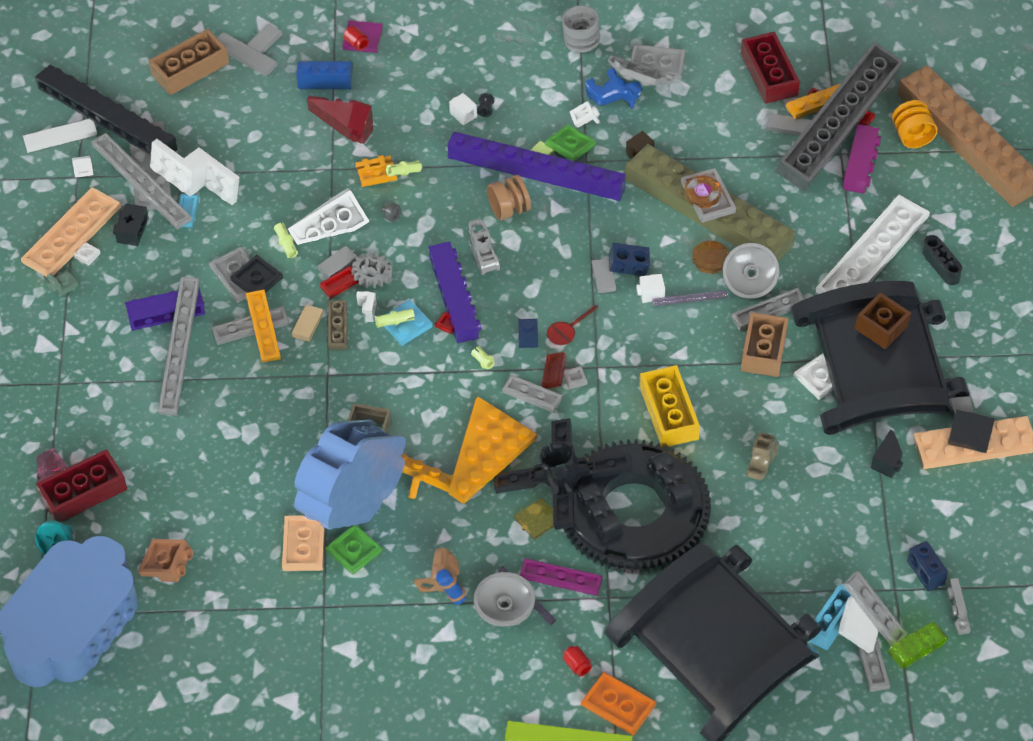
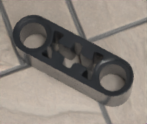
(942, 260)

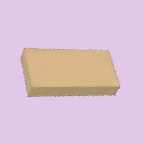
(307, 323)

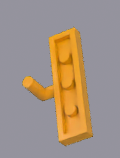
(425, 473)

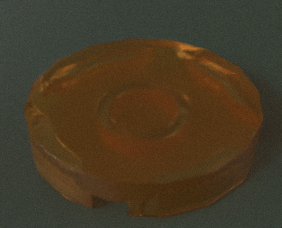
(709, 256)

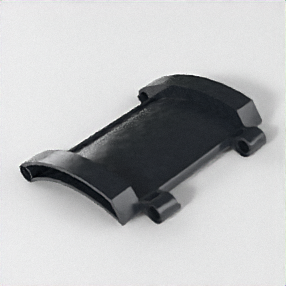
(875, 380)
(716, 634)

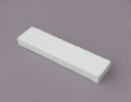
(59, 135)

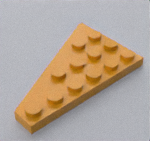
(487, 448)

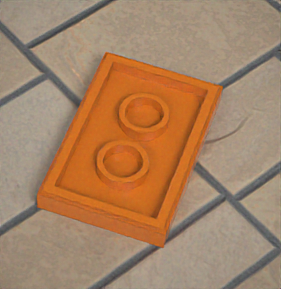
(618, 703)

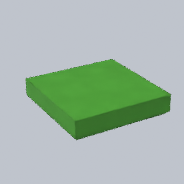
(570, 143)
(354, 549)

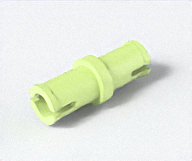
(403, 168)
(285, 240)
(394, 318)

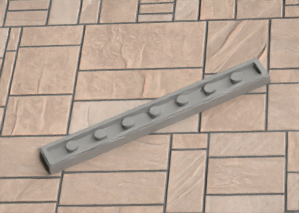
(141, 181)
(179, 346)

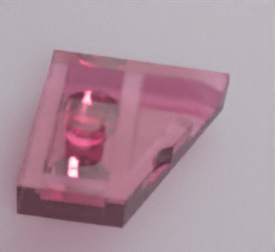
(49, 464)

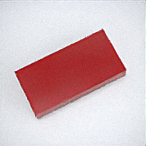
(338, 283)

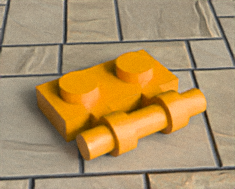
(374, 171)

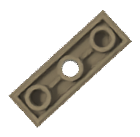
(337, 325)

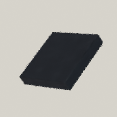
(256, 276)
(971, 431)

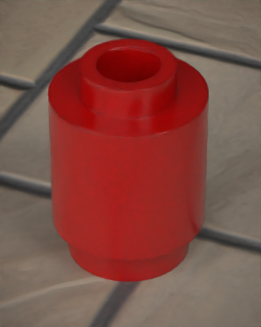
(356, 38)
(577, 660)

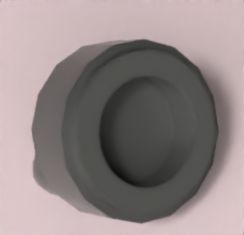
(392, 212)

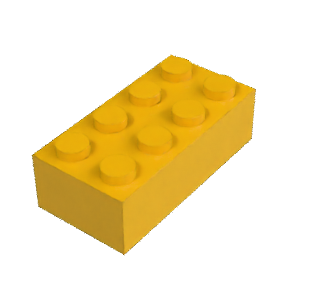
(669, 406)

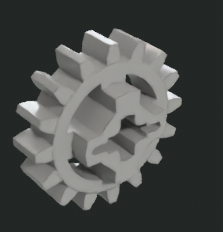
(372, 270)

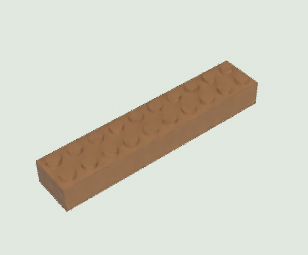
(971, 136)

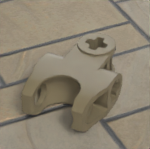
(764, 452)

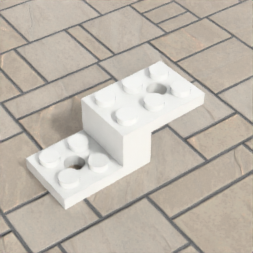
(194, 172)

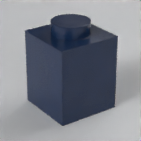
(528, 333)

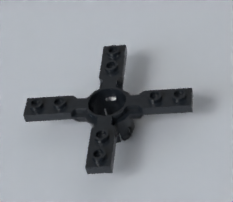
(557, 477)

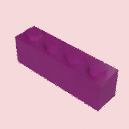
(861, 159)

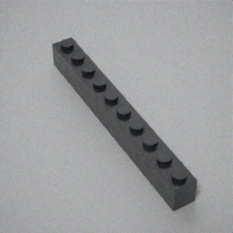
(102, 110)

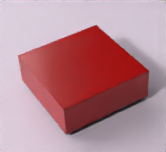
(444, 323)

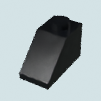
(888, 456)

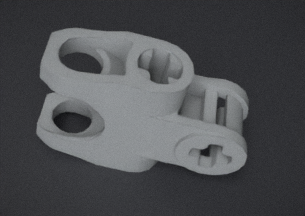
(482, 248)

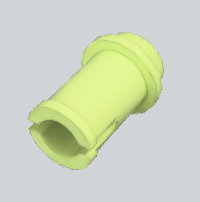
(486, 360)

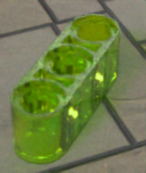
(917, 645)

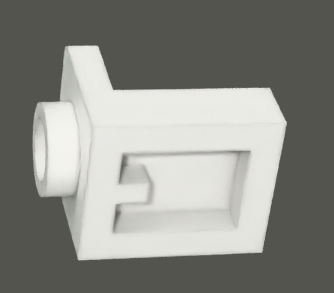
(584, 114)
(368, 303)

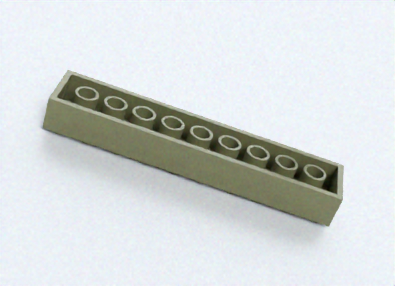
(662, 177)

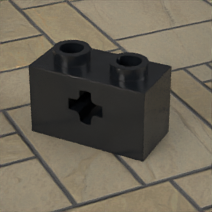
(131, 224)

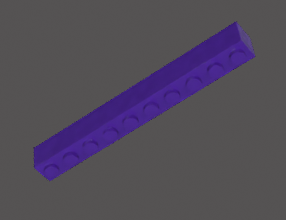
(537, 166)

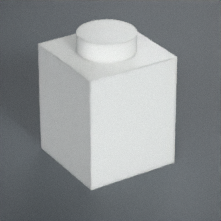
(463, 109)
(650, 287)

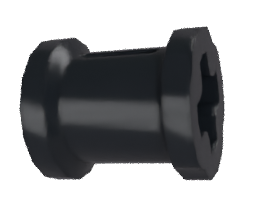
(485, 105)

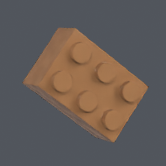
(764, 344)

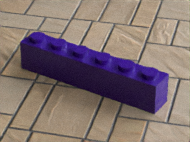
(453, 292)

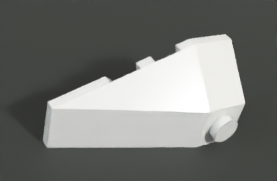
(332, 218)

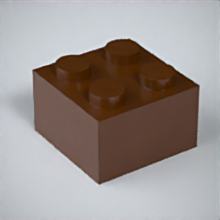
(882, 320)

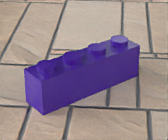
(157, 309)

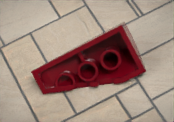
(349, 118)

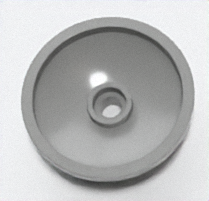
(746, 258)
(502, 590)

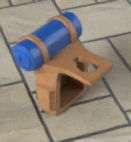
(444, 577)

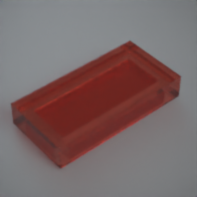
(554, 370)

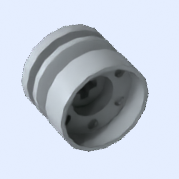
(581, 29)

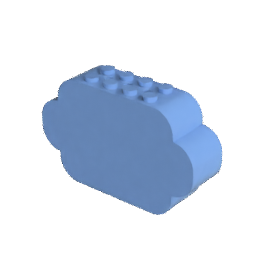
(349, 473)
(68, 611)

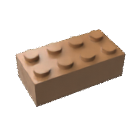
(188, 61)

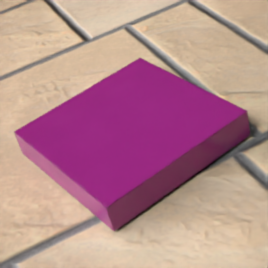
(373, 32)

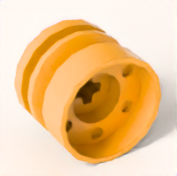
(914, 124)

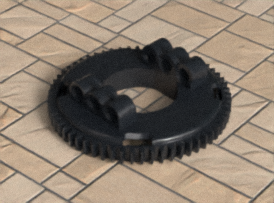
(647, 545)

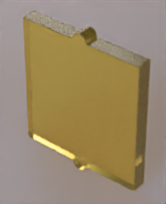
(536, 518)

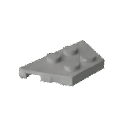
(646, 75)

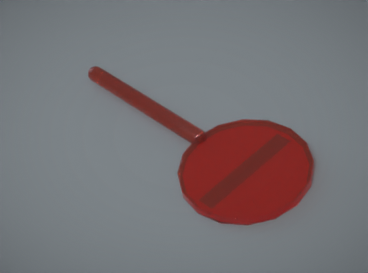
(563, 332)

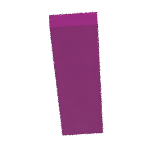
(561, 577)

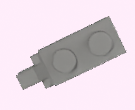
(958, 609)

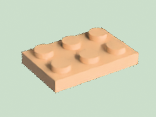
(302, 544)

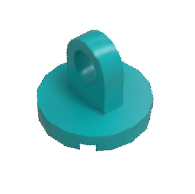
(52, 533)

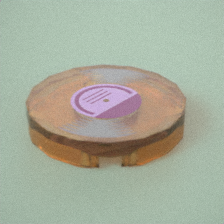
(703, 191)

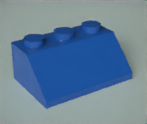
(324, 74)

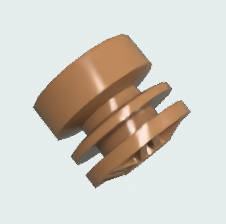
(508, 197)

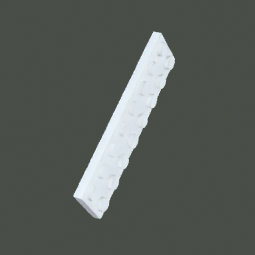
(876, 245)

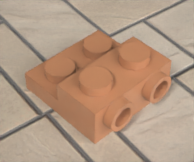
(166, 559)

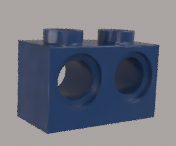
(629, 259)
(927, 566)

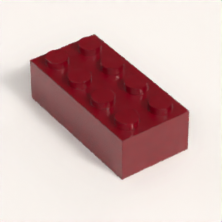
(770, 67)
(81, 486)

